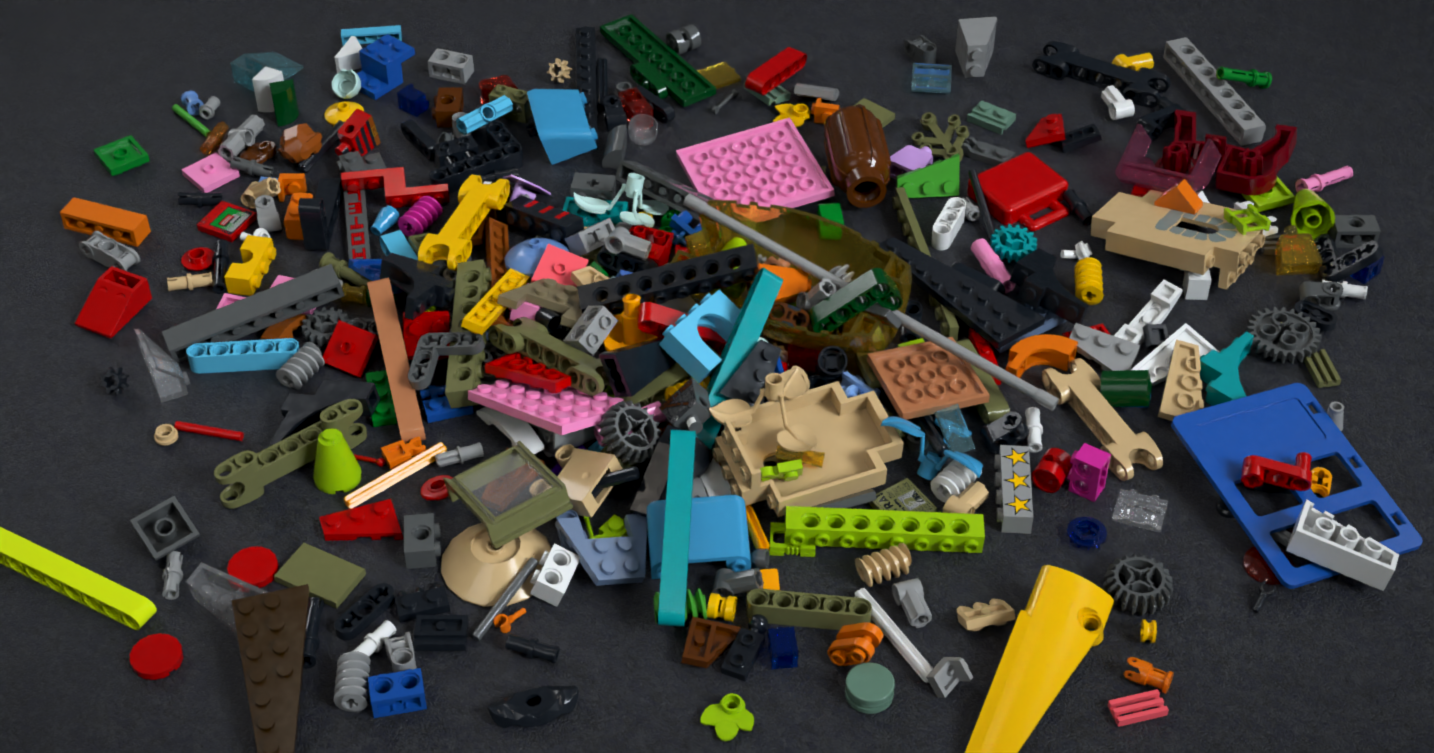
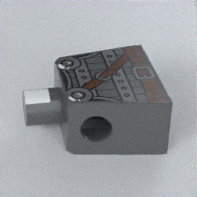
(688, 407)

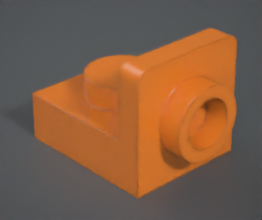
(291, 183)

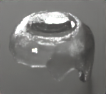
(643, 129)

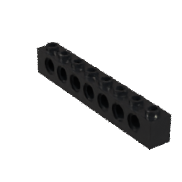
(676, 273)

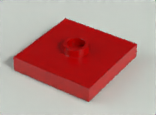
(350, 348)

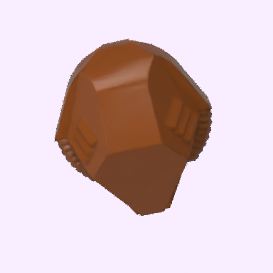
(299, 143)

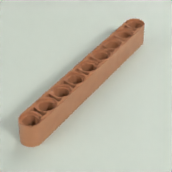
(395, 360)

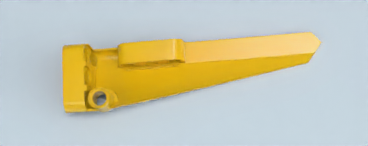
(1040, 657)

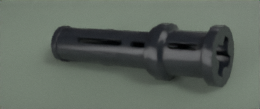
(313, 622)

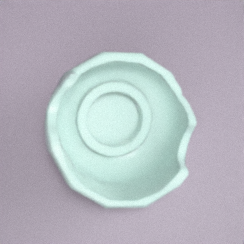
(346, 84)

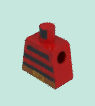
(358, 134)

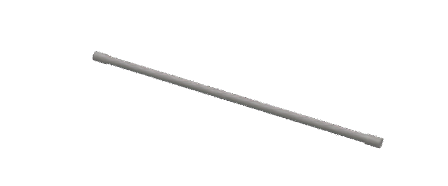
(1038, 395)

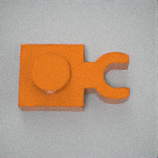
(400, 452)

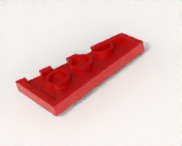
(526, 372)

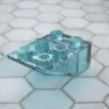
(250, 64)

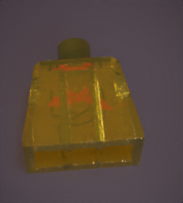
(1296, 253)

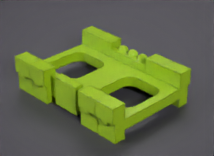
(1253, 217)
(779, 549)

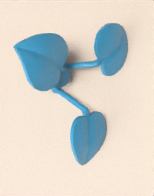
(931, 462)

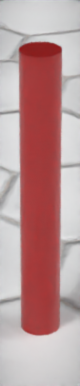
(209, 431)

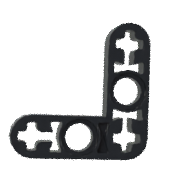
(1369, 252)

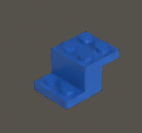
(382, 65)

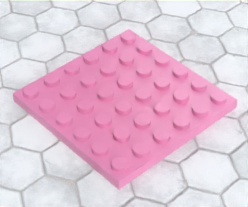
(758, 166)

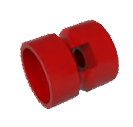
(1052, 470)

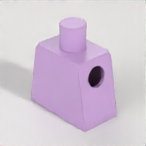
(909, 159)

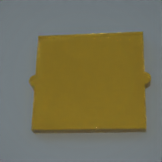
(720, 75)

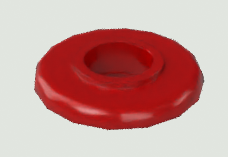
(191, 262)
(435, 488)

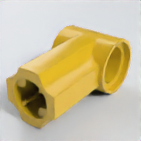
(1134, 62)

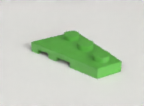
(933, 180)

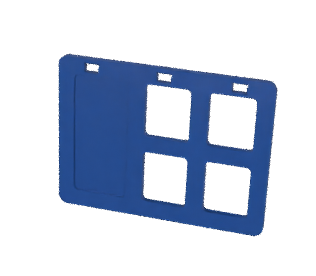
(1278, 428)

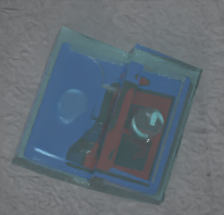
(931, 78)

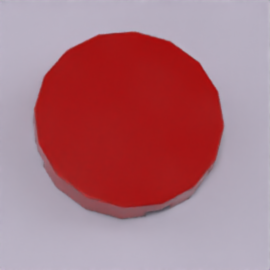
(254, 566)
(156, 656)

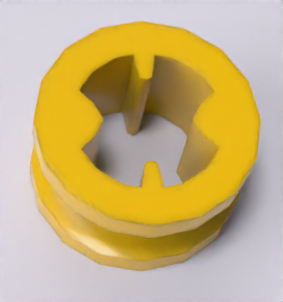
(1148, 631)

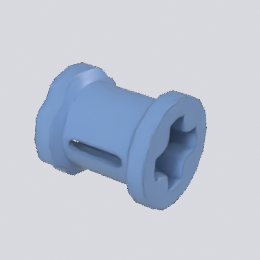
(193, 99)

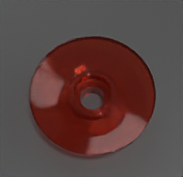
(1258, 568)

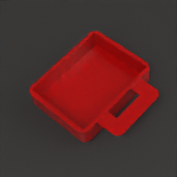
(1021, 189)

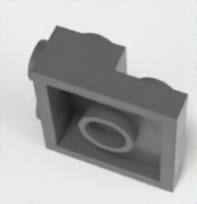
(354, 162)

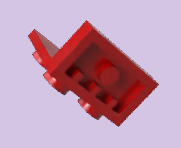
(425, 323)

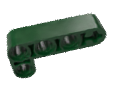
(855, 298)

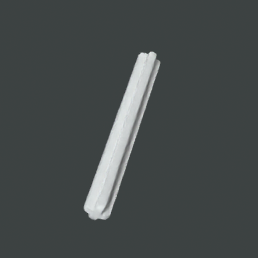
(896, 637)

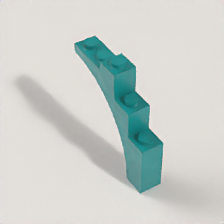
(1222, 373)

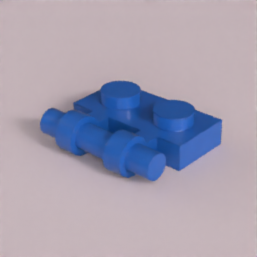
(439, 408)

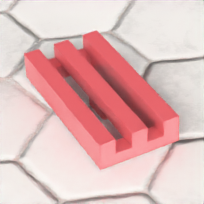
(1136, 704)

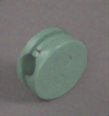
(869, 688)

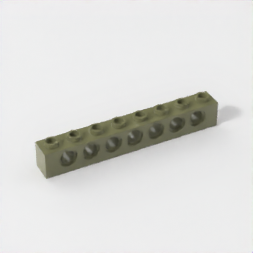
(466, 371)

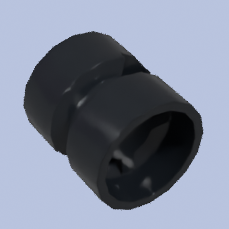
(831, 363)

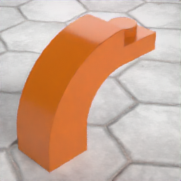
(1041, 350)

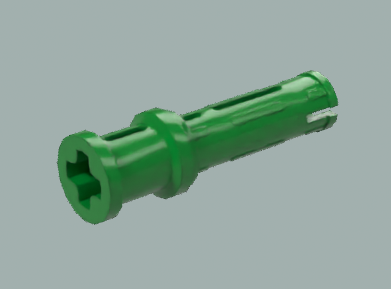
(1250, 77)

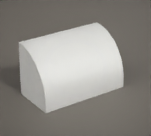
(262, 88)

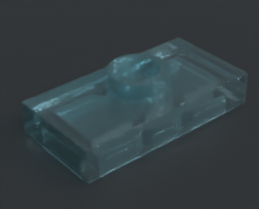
(954, 429)

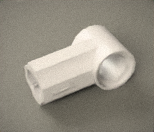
(1118, 106)

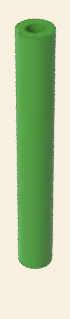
(190, 119)

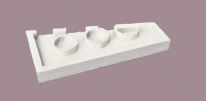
(1159, 359)

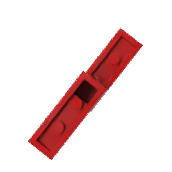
(395, 186)

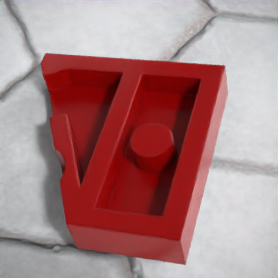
(1047, 130)

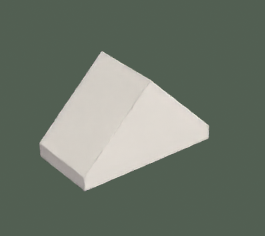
(349, 56)

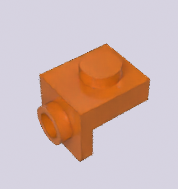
(822, 110)

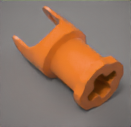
(1149, 675)

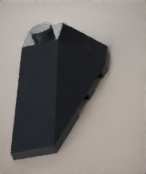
(655, 479)

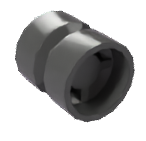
(684, 40)

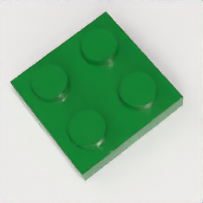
(121, 155)

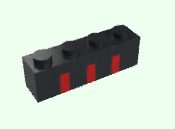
(542, 219)

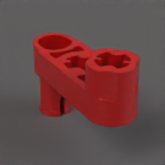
(1260, 469)

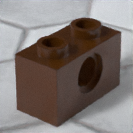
(446, 104)

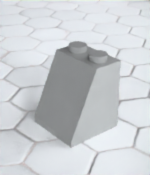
(975, 44)

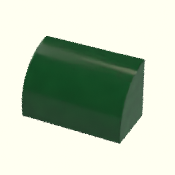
(284, 101)
(1126, 388)

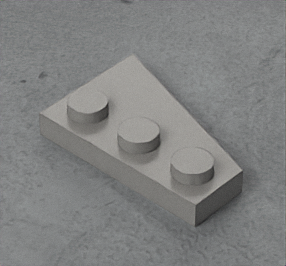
(1105, 349)

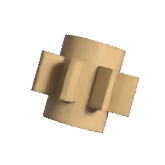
(561, 75)

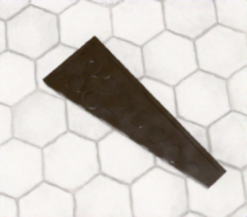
(272, 656)

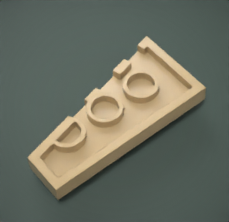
(1183, 382)

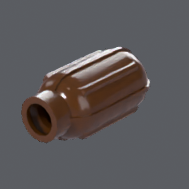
(857, 155)

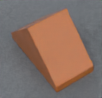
(1180, 198)

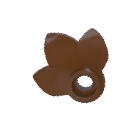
(259, 151)

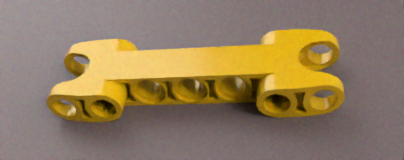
(454, 240)

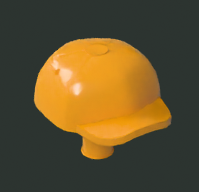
(626, 330)

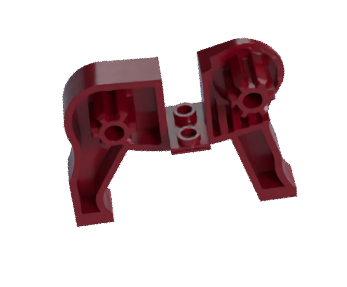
(1238, 168)

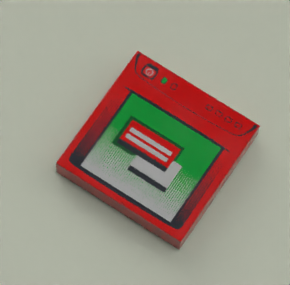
(227, 221)

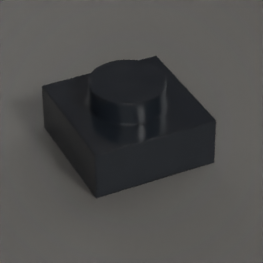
(1155, 334)

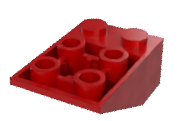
(114, 302)

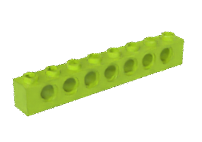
(884, 529)

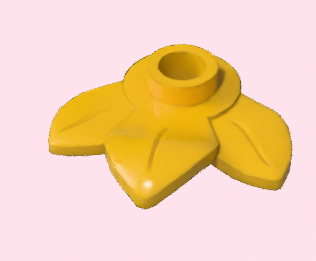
(797, 113)

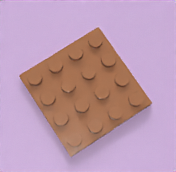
(926, 379)

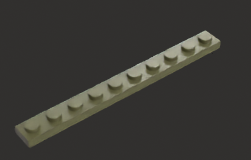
(911, 229)

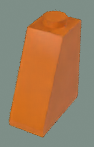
(793, 282)

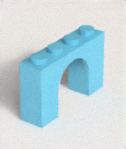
(685, 343)

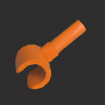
(507, 620)

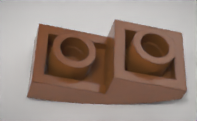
(284, 328)

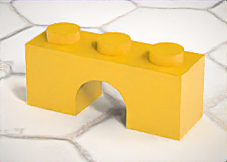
(256, 257)

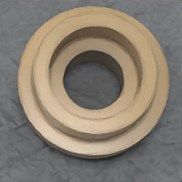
(165, 434)

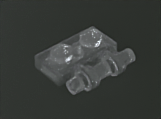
(1140, 510)

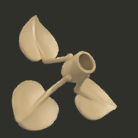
(777, 387)

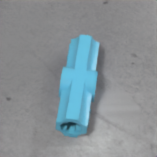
(476, 118)

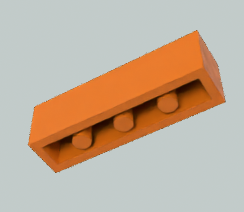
(112, 222)

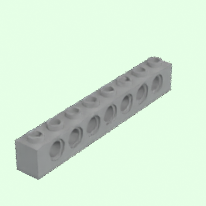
(1214, 92)

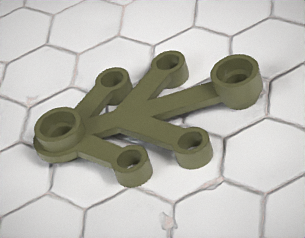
(930, 122)

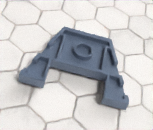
(610, 559)

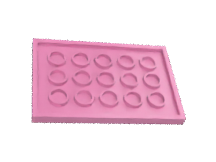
(555, 412)

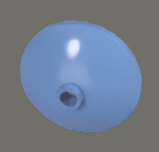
(527, 254)

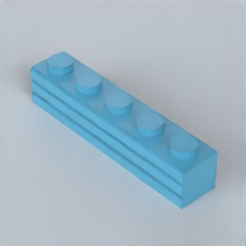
(371, 34)

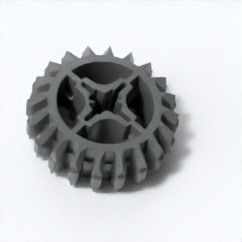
(621, 420)
(1138, 590)

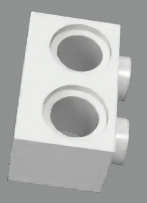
(557, 570)

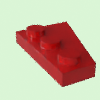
(370, 520)

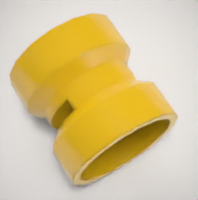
(722, 607)

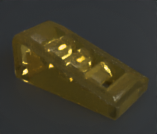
(698, 243)

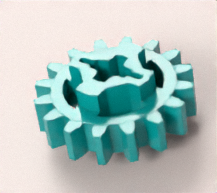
(1013, 242)

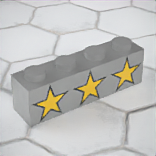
(1014, 489)

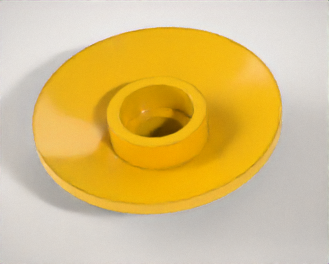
(341, 111)

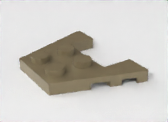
(549, 295)

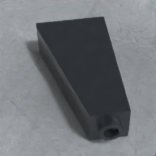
(635, 366)

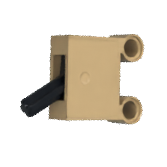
(590, 477)

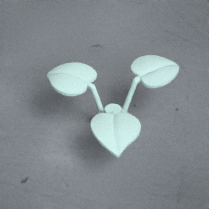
(633, 190)

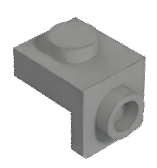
(948, 674)

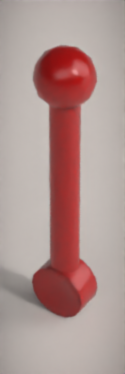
(380, 461)

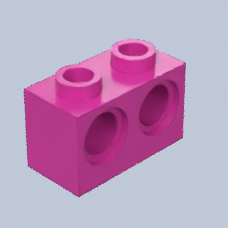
(1088, 472)

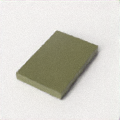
(324, 573)

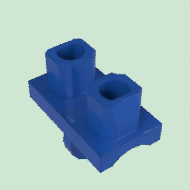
(681, 228)

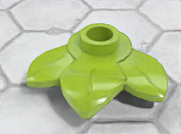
(728, 720)

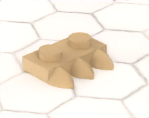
(983, 615)

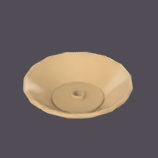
(483, 573)

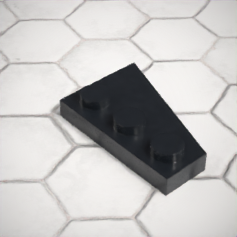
(751, 374)

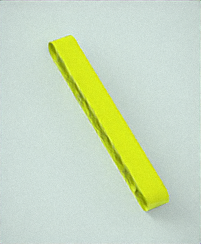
(74, 581)

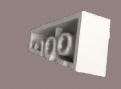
(1341, 548)

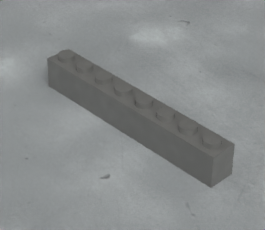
(255, 311)

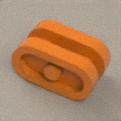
(855, 644)

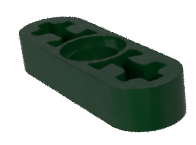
(648, 80)

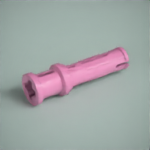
(1318, 182)

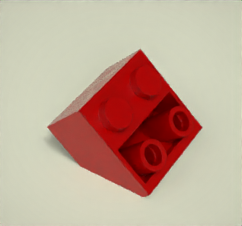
(660, 241)

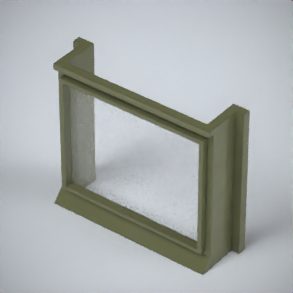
(510, 493)

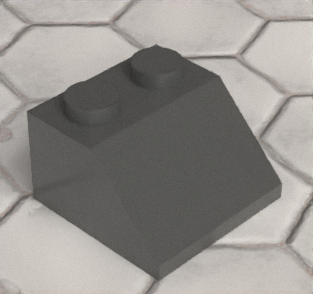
(164, 528)

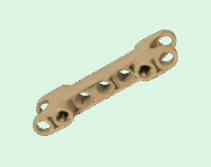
(1083, 395)

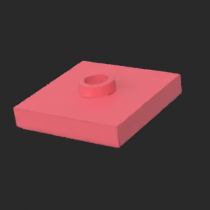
(558, 265)

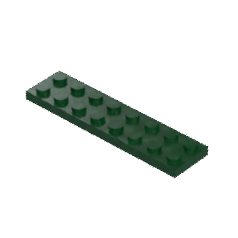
(643, 46)

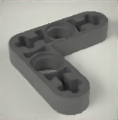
(434, 345)

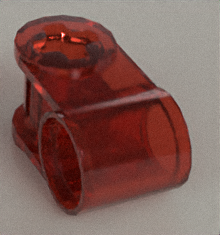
(488, 85)

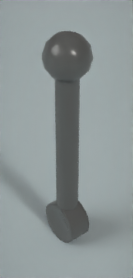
(715, 109)

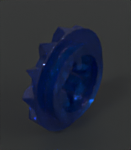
(1080, 526)

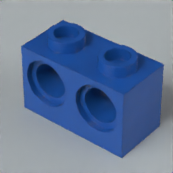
(397, 693)

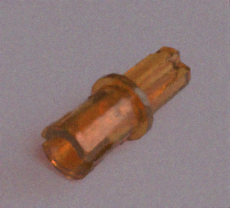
(214, 138)

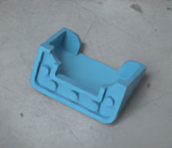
(562, 122)
(716, 532)

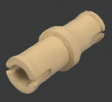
(189, 281)

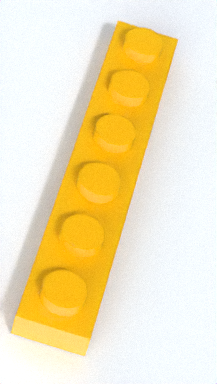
(487, 309)

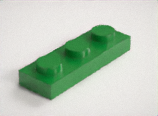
(384, 412)

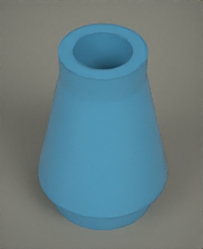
(385, 219)

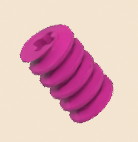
(420, 216)

